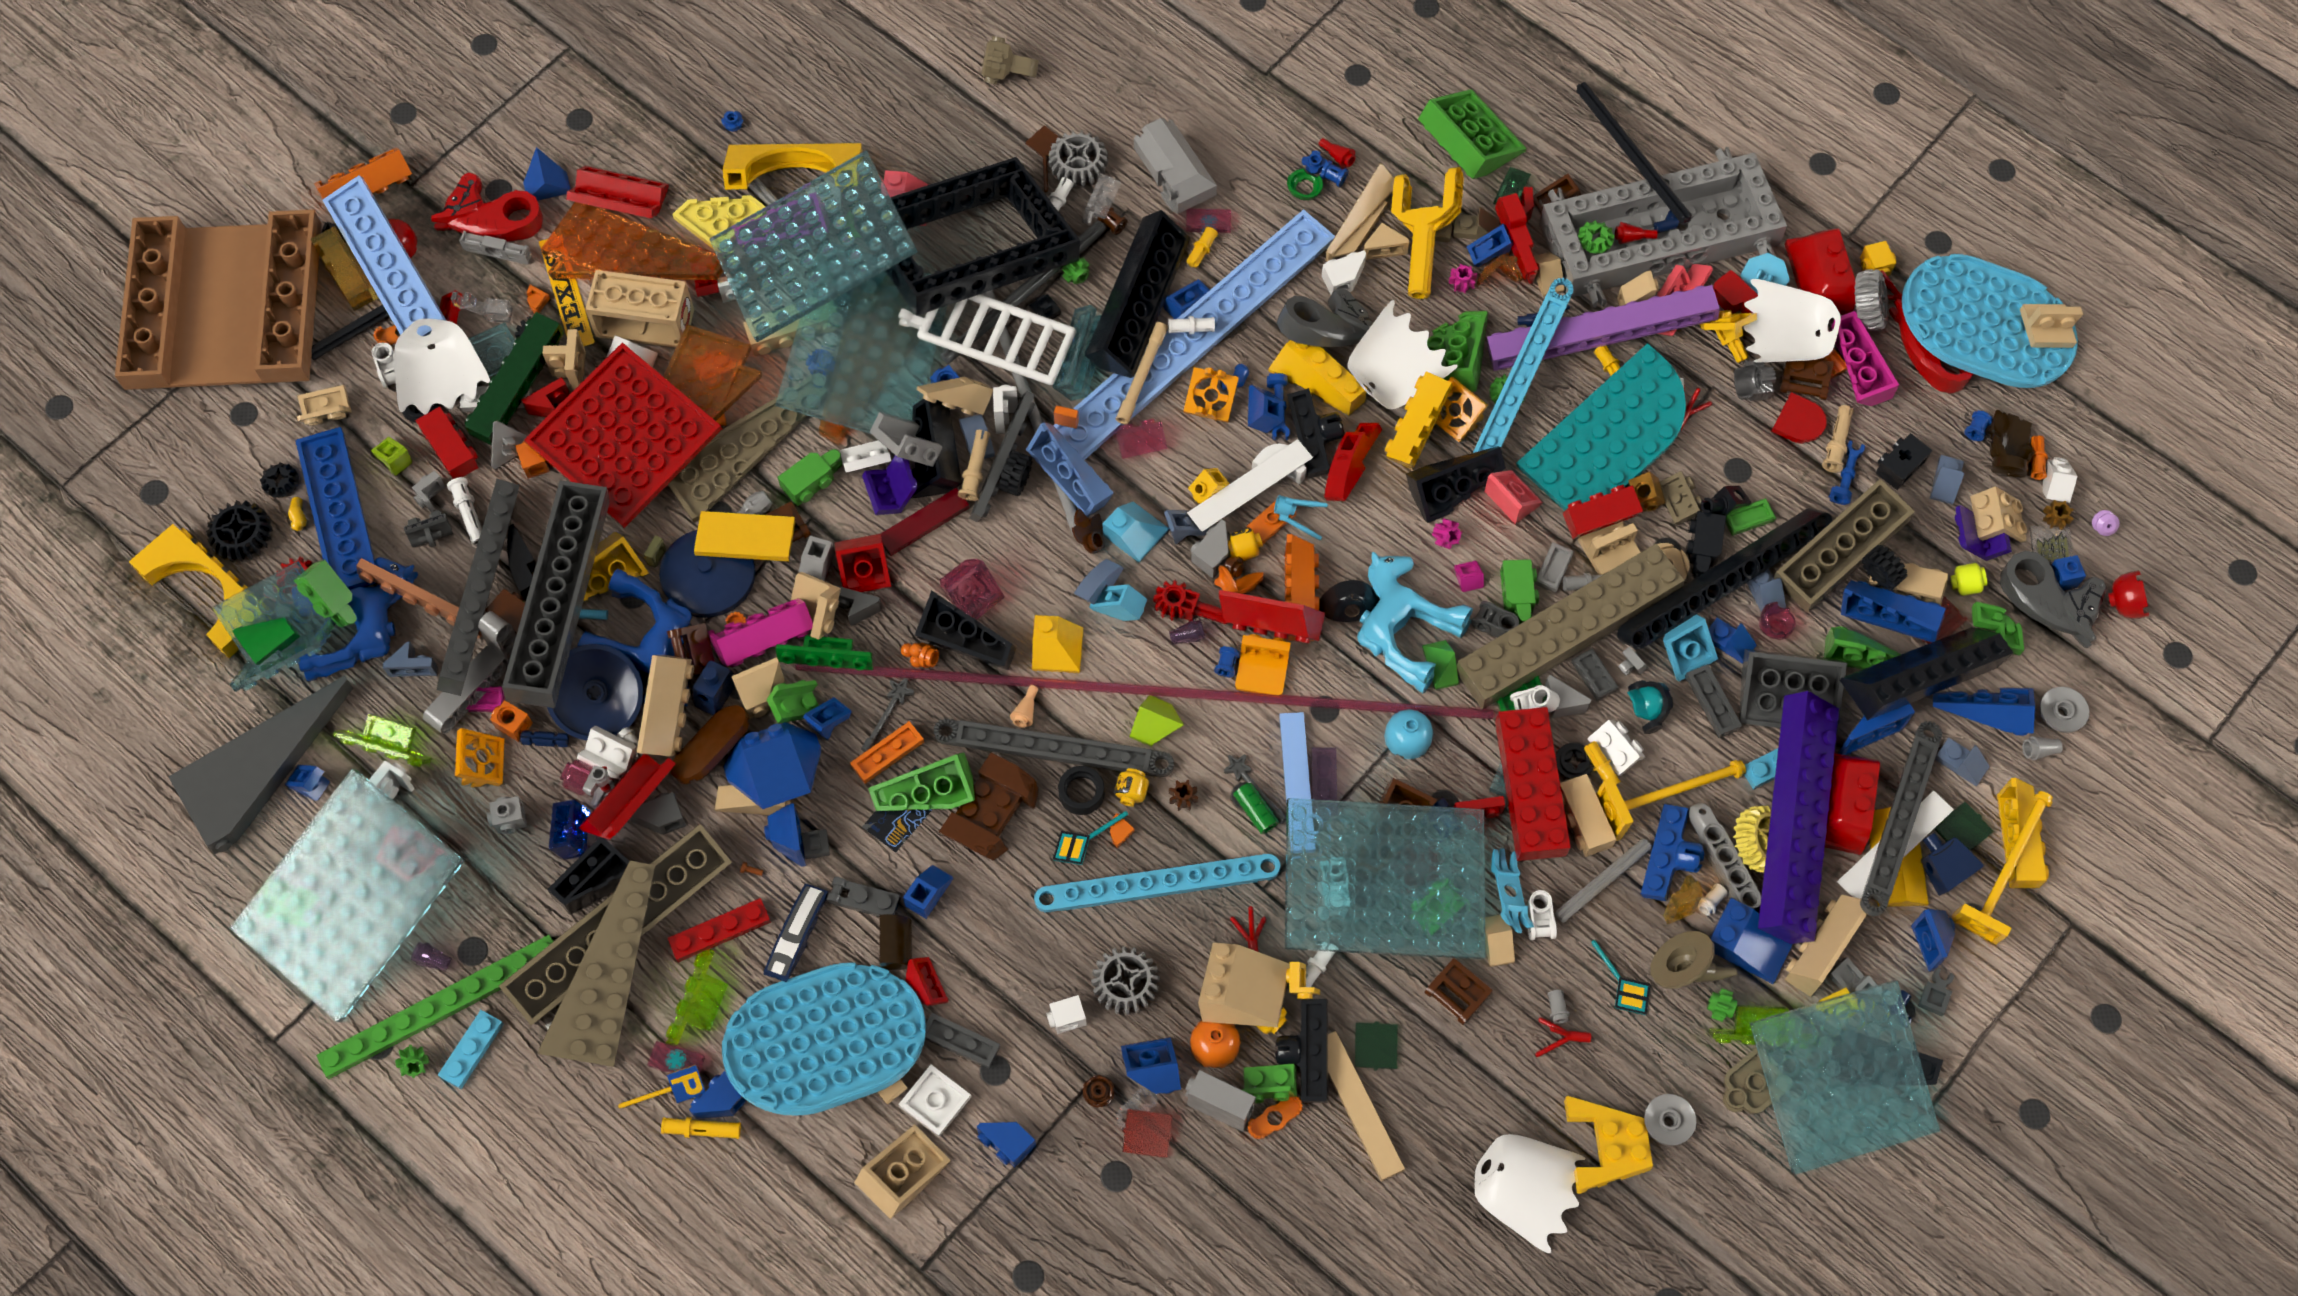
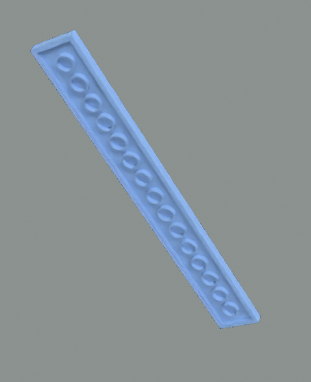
(1229, 304)

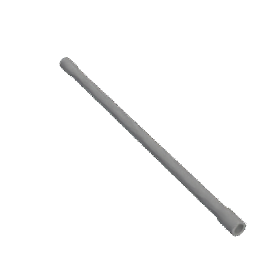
(1035, 418)

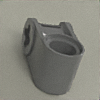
(1493, 619)

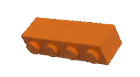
(378, 174)
(1300, 573)

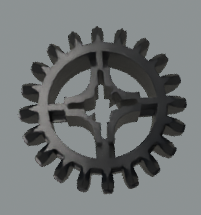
(247, 536)

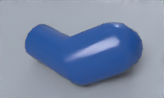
(1240, 371)

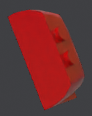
(1823, 267)
(1851, 803)

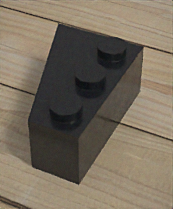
(589, 877)

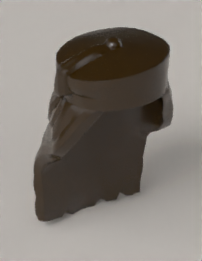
(2010, 445)

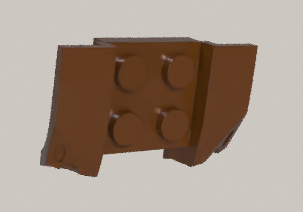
(997, 797)

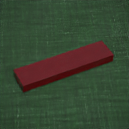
(923, 521)

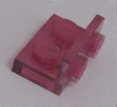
(1140, 439)

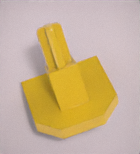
(1729, 331)

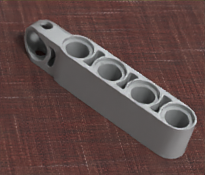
(1723, 845)

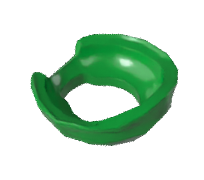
(1300, 175)

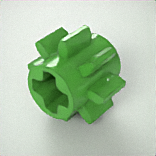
(1076, 271)
(1722, 1005)
(412, 1061)

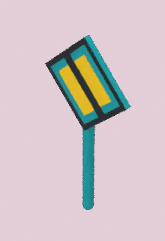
(1073, 846)
(1630, 994)

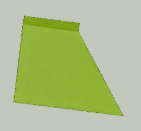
(1154, 721)

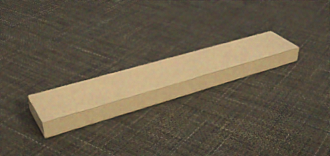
(1361, 1111)

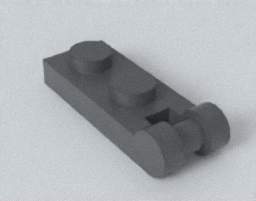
(863, 898)

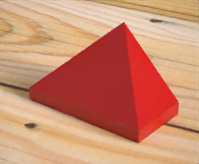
(925, 982)

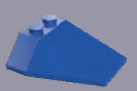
(774, 764)

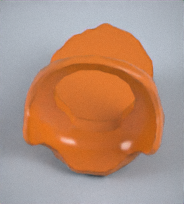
(1242, 585)

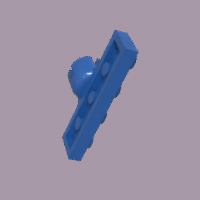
(1670, 853)

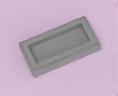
(1554, 567)

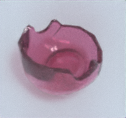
(1776, 621)

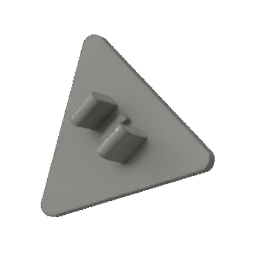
(503, 443)

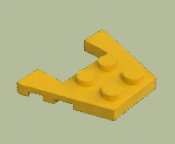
(1620, 1143)

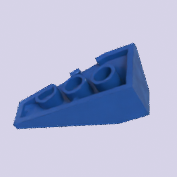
(2009, 710)

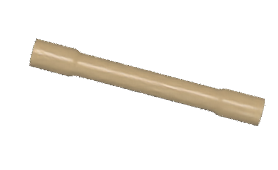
(1128, 404)

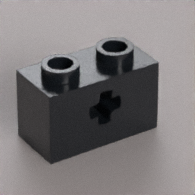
(1903, 461)

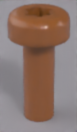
(745, 867)

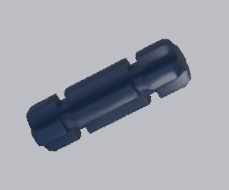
(544, 738)

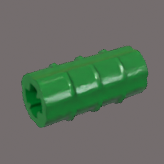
(1256, 808)

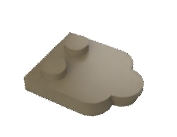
(1746, 1086)

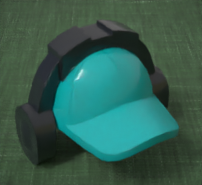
(1651, 702)

